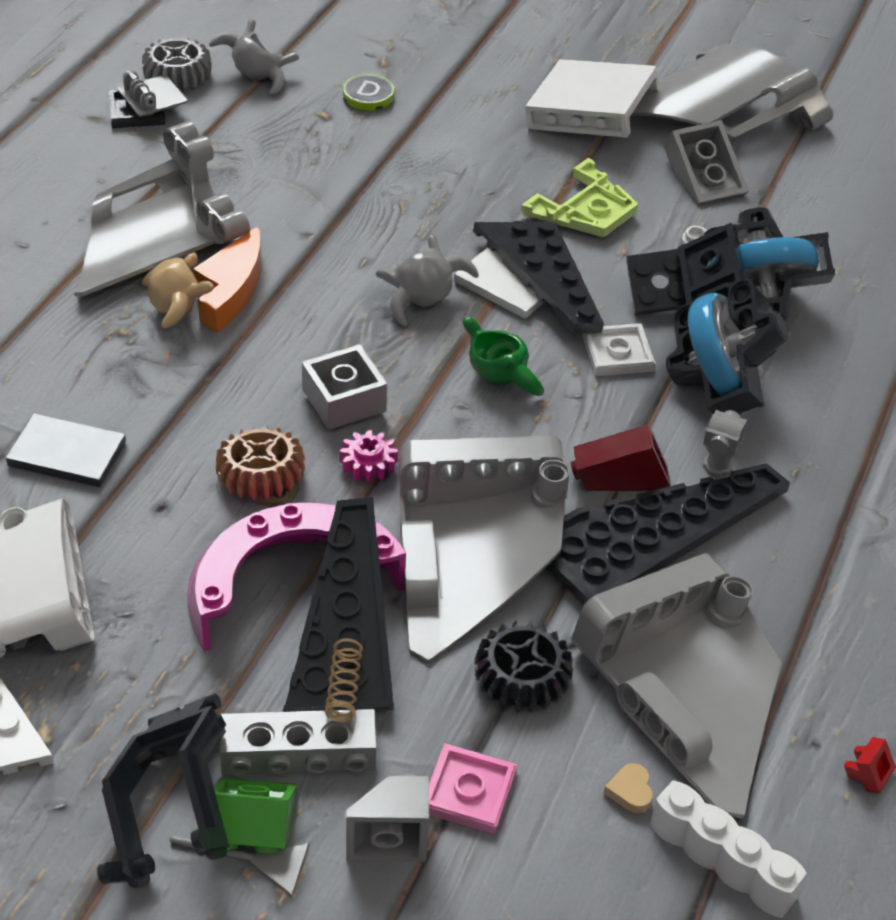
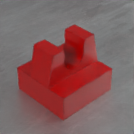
(872, 766)

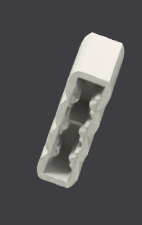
(734, 852)

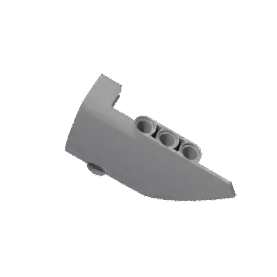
(475, 529)
(688, 670)

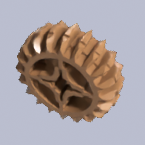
(260, 463)

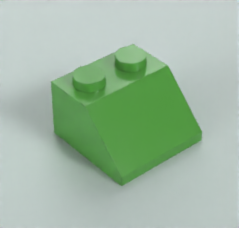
(256, 812)

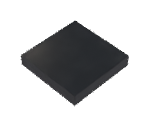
(124, 116)

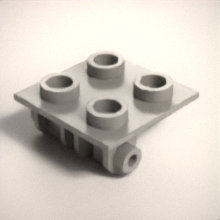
(150, 94)

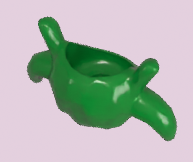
(501, 358)

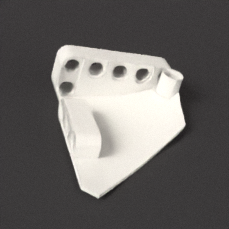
(42, 578)

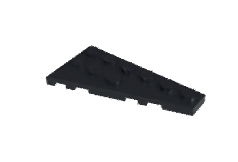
(543, 260)
(345, 606)

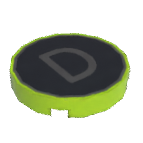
(368, 92)

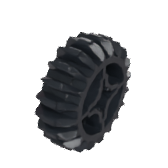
(523, 666)

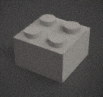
(344, 387)

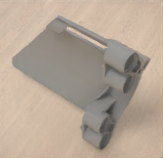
(730, 79)
(164, 226)

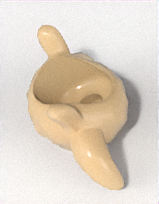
(174, 288)

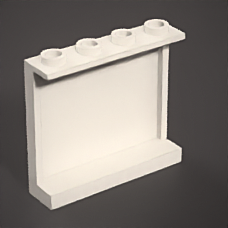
(590, 97)

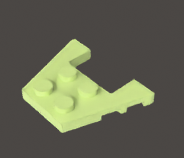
(593, 210)

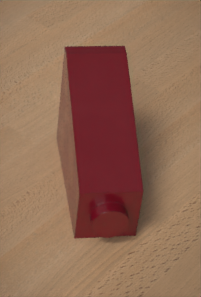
(622, 462)

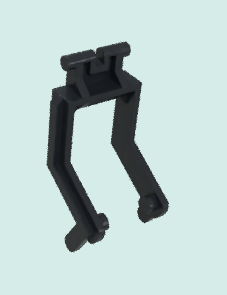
(195, 736)

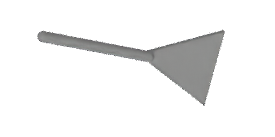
(279, 867)

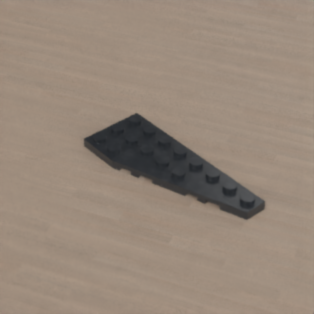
(656, 528)

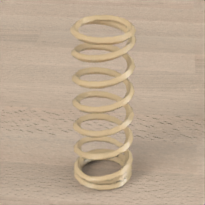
(344, 717)

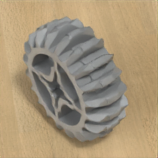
(178, 59)

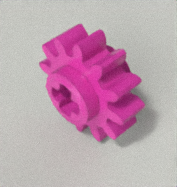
(368, 456)

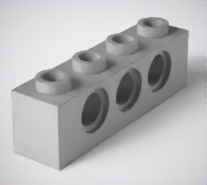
(283, 730)

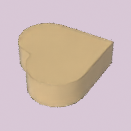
(631, 788)

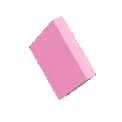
(470, 788)

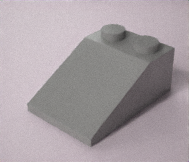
(705, 162)

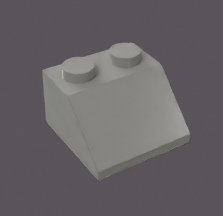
(390, 821)

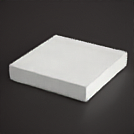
(619, 350)

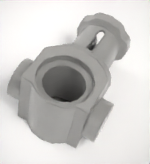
(722, 441)

